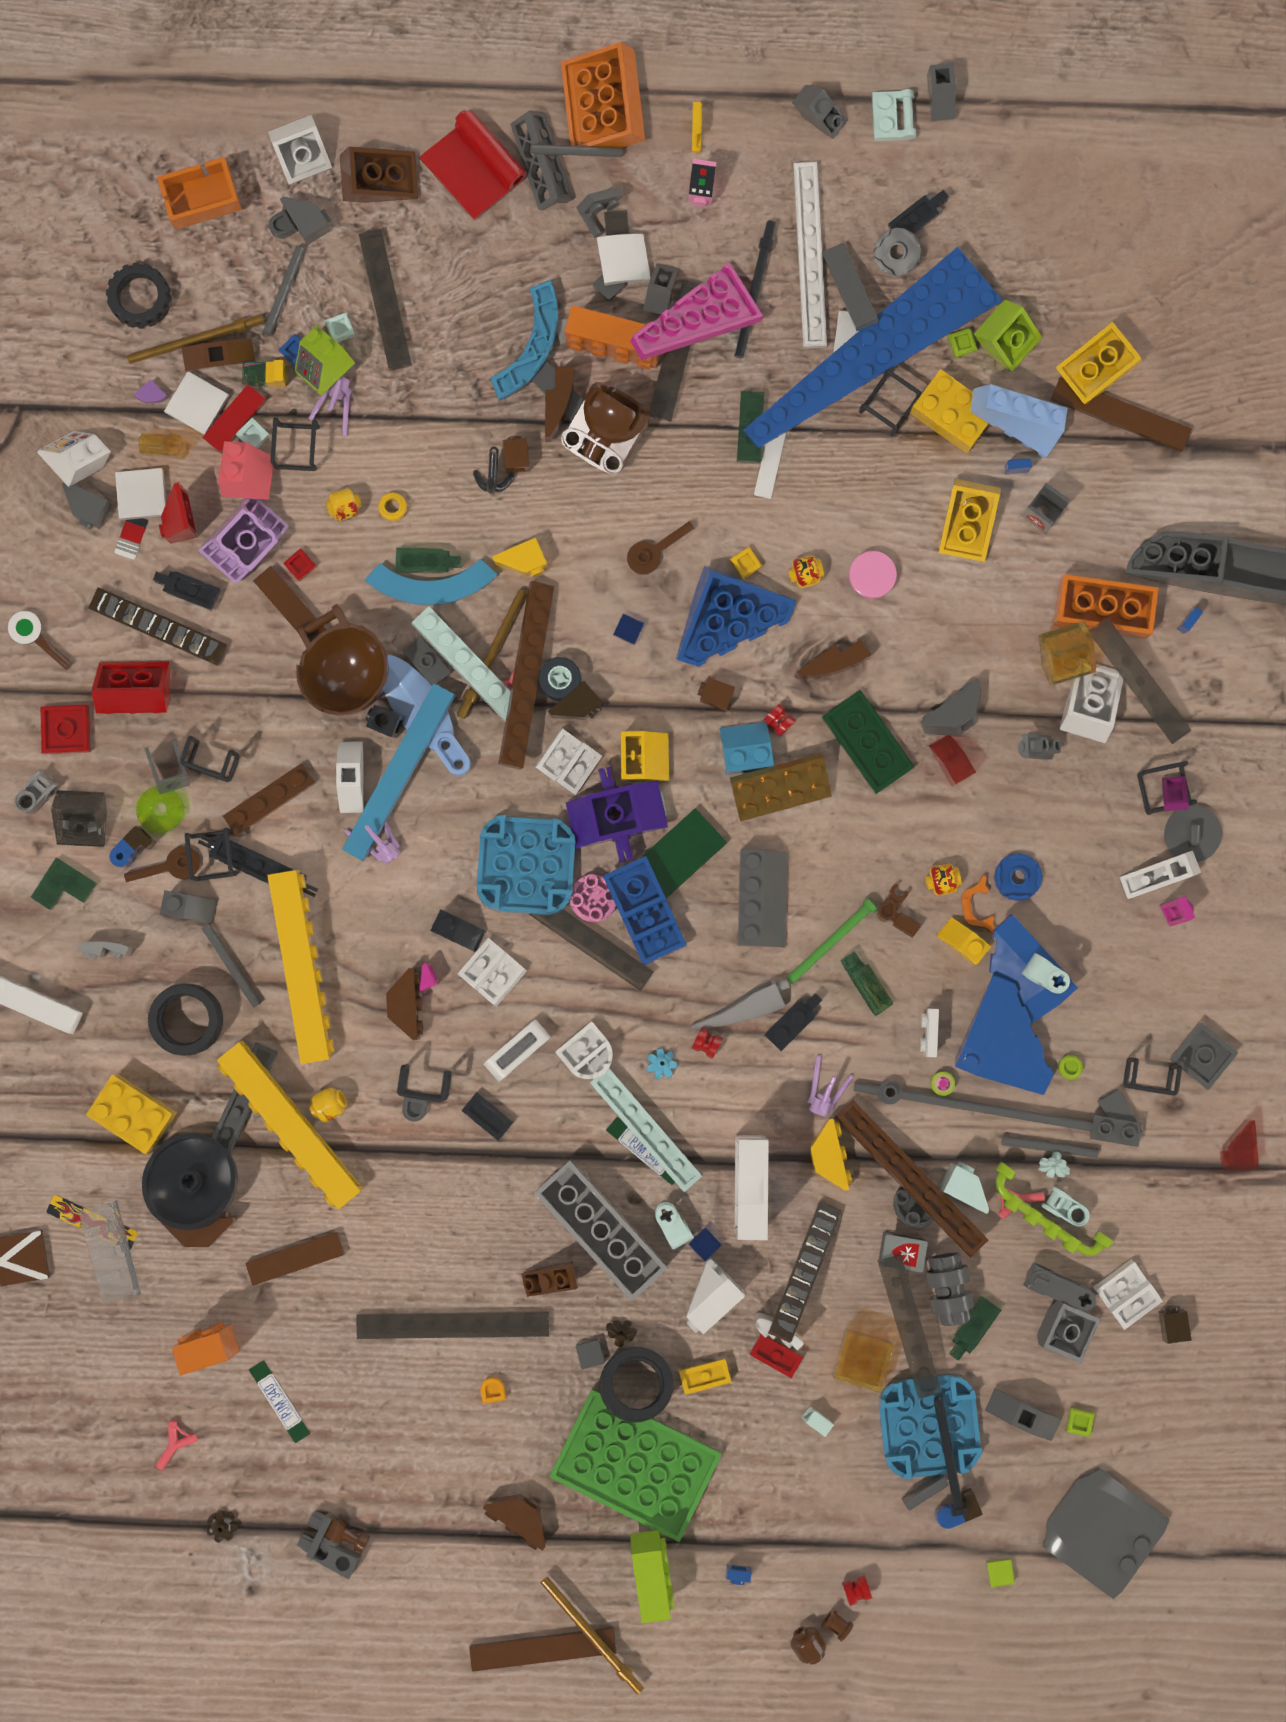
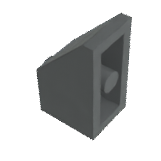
(307, 218)
(660, 289)
(86, 506)
(188, 907)

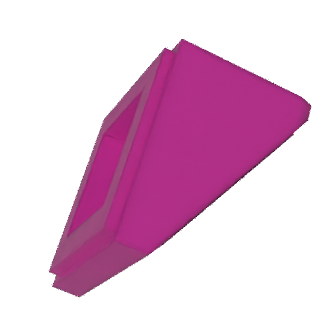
(428, 977)

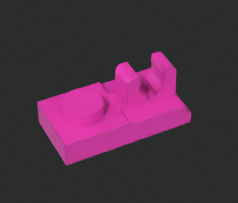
(1177, 911)

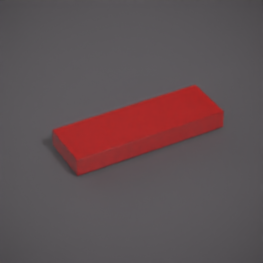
(234, 418)

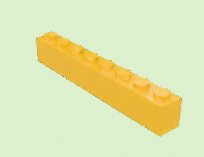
(300, 966)
(289, 1124)

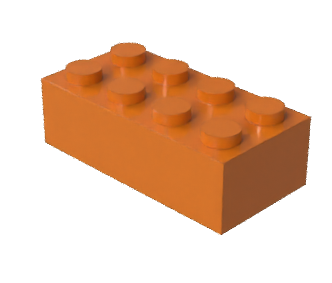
(605, 336)
(1092, 600)

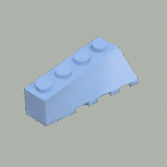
(1020, 416)

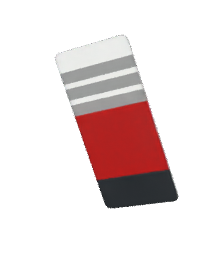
(131, 537)

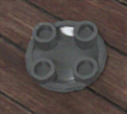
(909, 1210)

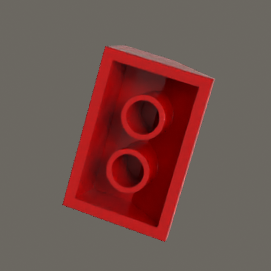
(131, 687)

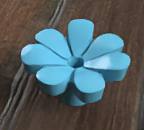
(657, 1068)

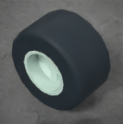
(556, 672)

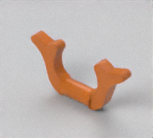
(967, 907)

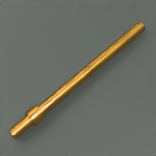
(240, 325)
(470, 695)
(623, 1670)

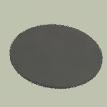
(1193, 830)

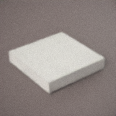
(196, 403)
(140, 493)

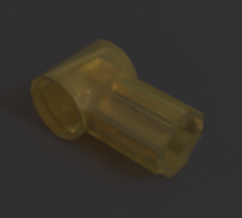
(162, 445)

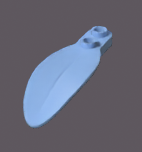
(406, 693)

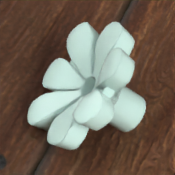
(1054, 1166)

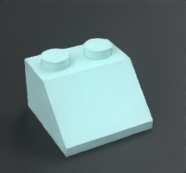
(964, 1185)

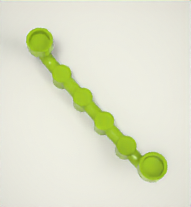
(1051, 1229)

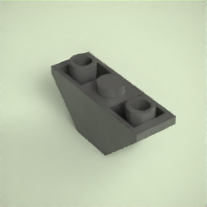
(955, 713)
(1022, 1415)

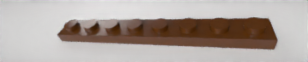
(526, 675)
(911, 1178)

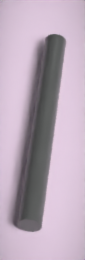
(576, 150)
(283, 290)
(231, 965)
(1049, 1146)

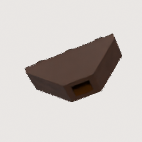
(218, 354)
(404, 1004)
(206, 1236)
(550, 1279)
(520, 1518)

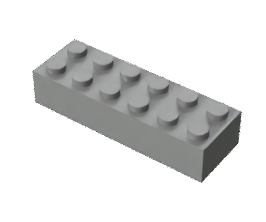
(601, 1230)

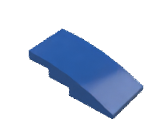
(644, 910)

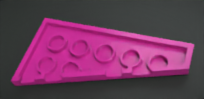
(703, 313)

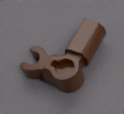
(888, 912)

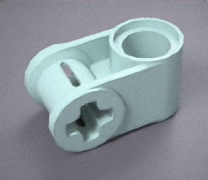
(1042, 971)
(1064, 1207)
(675, 1228)

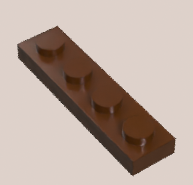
(268, 799)

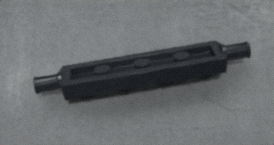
(248, 860)

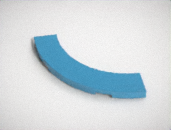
(538, 346)
(431, 592)

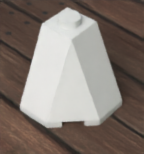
(712, 1298)

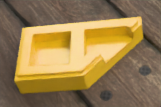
(696, 127)

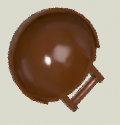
(342, 666)

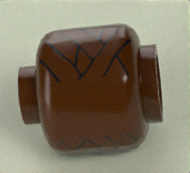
(808, 1645)

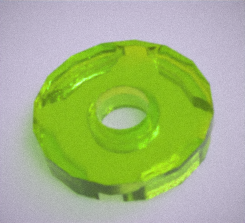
(159, 824)

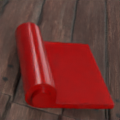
(473, 165)

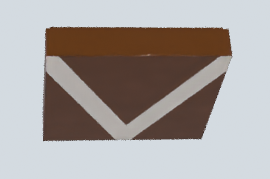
(23, 1258)

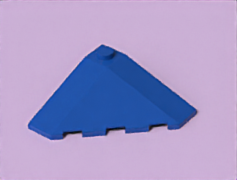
(728, 612)
(1012, 954)
(1002, 1042)

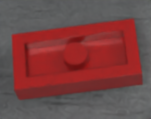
(776, 1355)

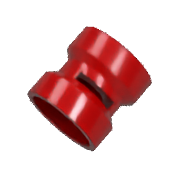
(775, 716)
(712, 1045)
(857, 1590)

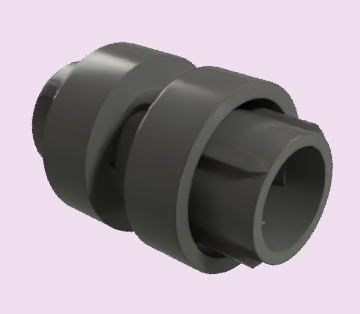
(944, 1272)

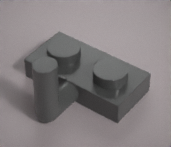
(596, 202)

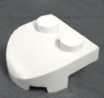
(587, 1053)

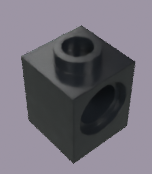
(394, 723)

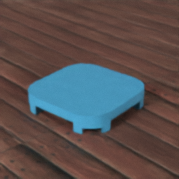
(525, 865)
(912, 1432)

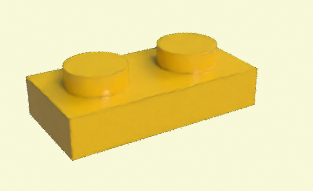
(705, 1376)

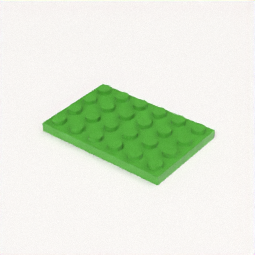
(636, 1467)

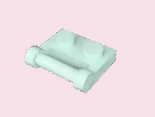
(885, 115)

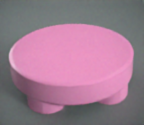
(872, 574)
(592, 898)

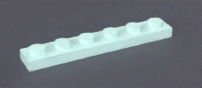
(463, 661)
(646, 1130)

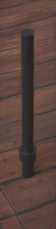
(765, 246)

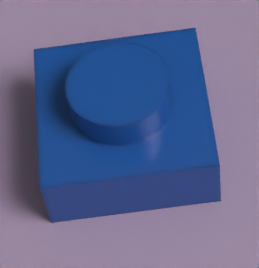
(738, 1574)

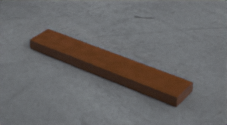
(1124, 416)
(538, 1649)

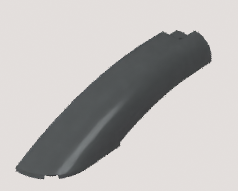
(1213, 565)

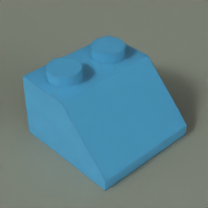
(746, 748)

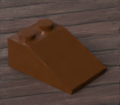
(378, 175)

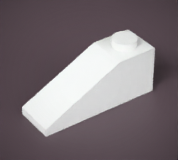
(1160, 874)

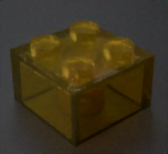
(1067, 653)
(863, 1360)

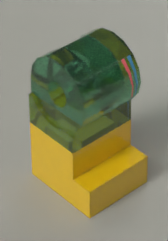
(265, 374)

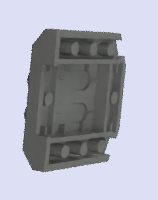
(1103, 1531)

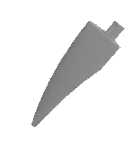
(755, 1003)

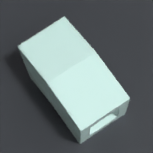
(817, 1421)

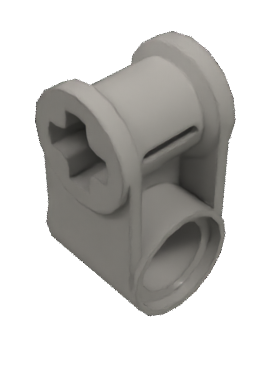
(36, 791)

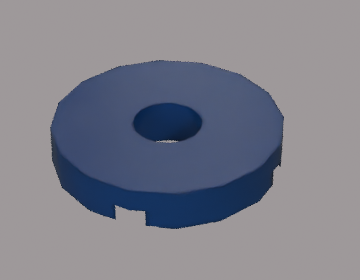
(1004, 881)

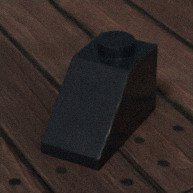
(457, 930)

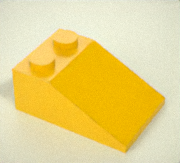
(1099, 363)
(969, 520)

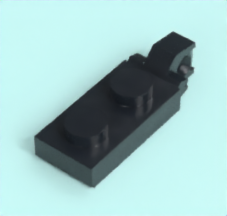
(920, 213)
(188, 589)
(793, 1022)

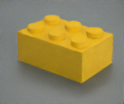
(946, 410)
(131, 1113)

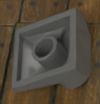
(1067, 1330)

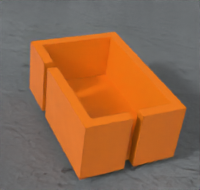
(199, 196)
(205, 1348)

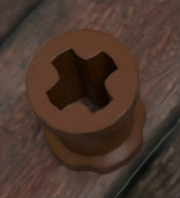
(837, 1624)

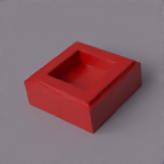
(299, 565)

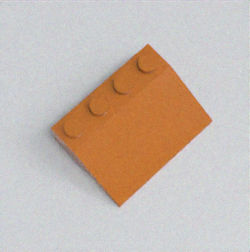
(603, 98)

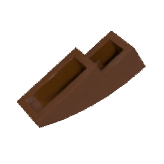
(558, 400)
(834, 661)

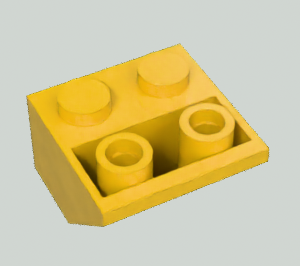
(644, 756)

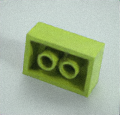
(652, 1576)

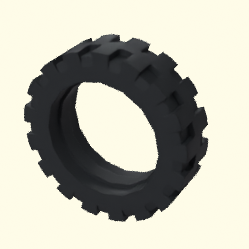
(124, 276)

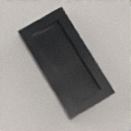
(487, 1116)

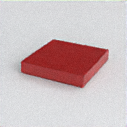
(65, 729)

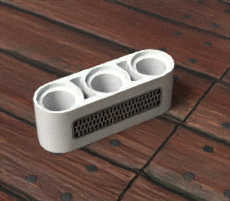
(517, 1050)

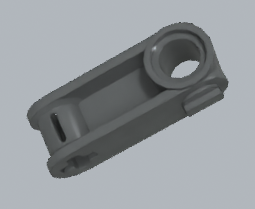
(1058, 1287)

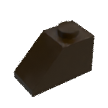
(578, 704)

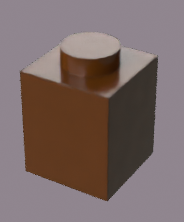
(516, 454)
(716, 694)

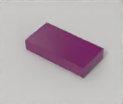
(1175, 793)

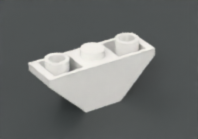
(350, 777)

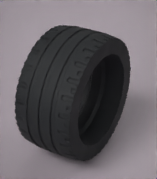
(156, 1015)
(665, 1388)

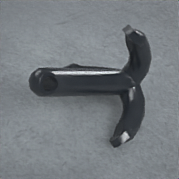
(491, 485)

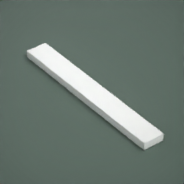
(810, 255)

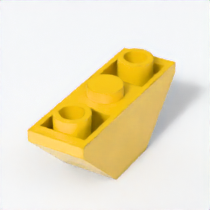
(829, 1155)

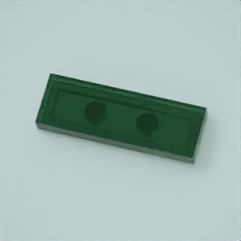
(750, 409)

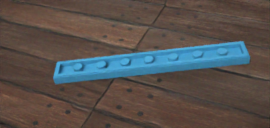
(399, 771)

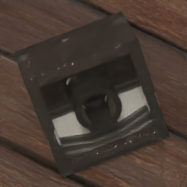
(79, 818)

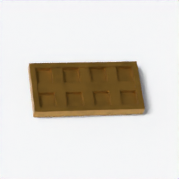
(780, 787)

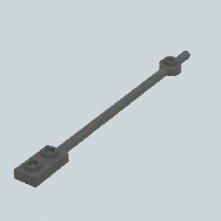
(1100, 1128)

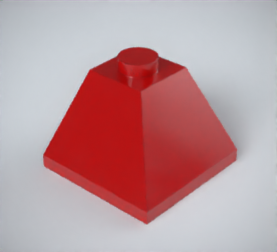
(177, 517)

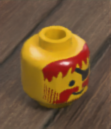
(343, 504)
(806, 571)
(943, 879)

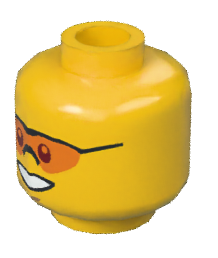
(328, 1104)

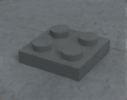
(1204, 1055)

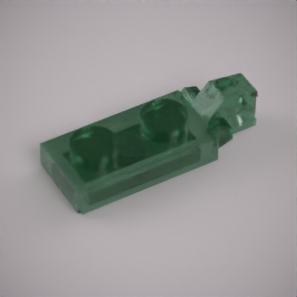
(425, 560)
(867, 983)
(970, 1333)

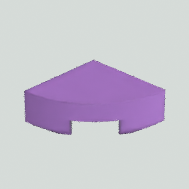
(150, 393)

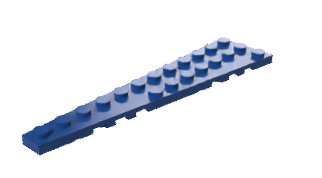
(920, 316)

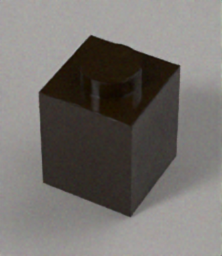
(1174, 1325)

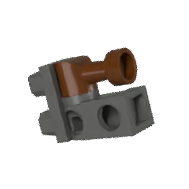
(326, 1546)

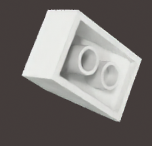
(1093, 704)

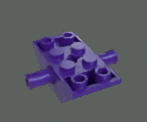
(639, 807)

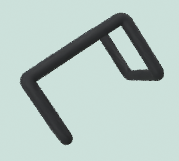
(315, 426)
(895, 428)
(1181, 765)
(206, 771)
(230, 873)
(402, 1083)
(1167, 1091)

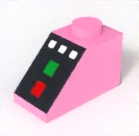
(702, 182)

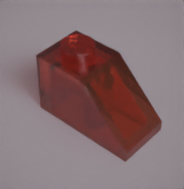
(952, 760)
(1241, 1148)

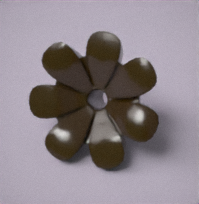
(621, 1332)
(225, 1523)

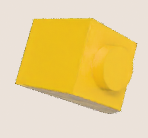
(523, 559)
(963, 941)

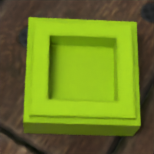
(962, 343)
(1080, 1422)
(1000, 1572)

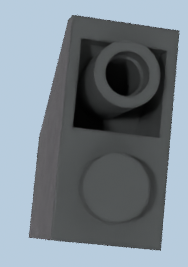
(941, 91)
(819, 110)

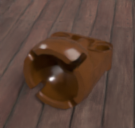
(607, 426)

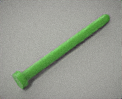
(832, 940)

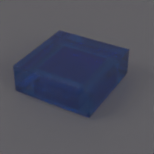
(628, 629)
(704, 1244)

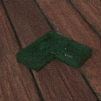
(62, 878)

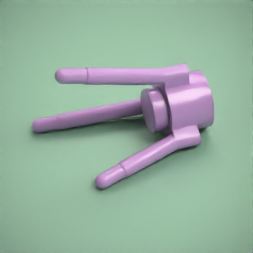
(336, 391)
(386, 850)
(821, 1104)

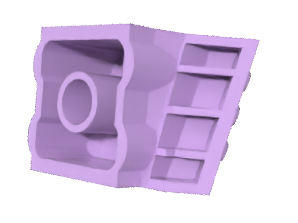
(243, 539)

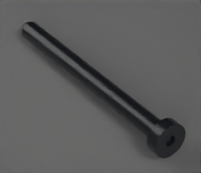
(949, 1458)

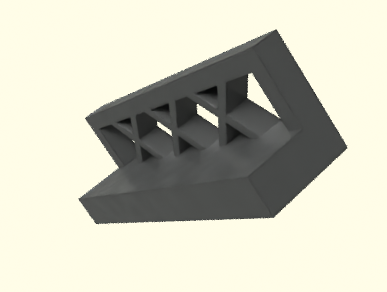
(552, 173)

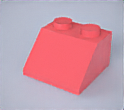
(245, 471)

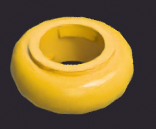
(392, 496)

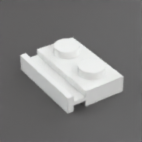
(929, 1042)

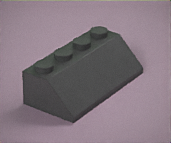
(762, 898)

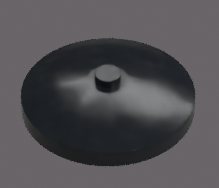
(189, 1182)

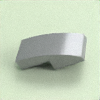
(99, 948)

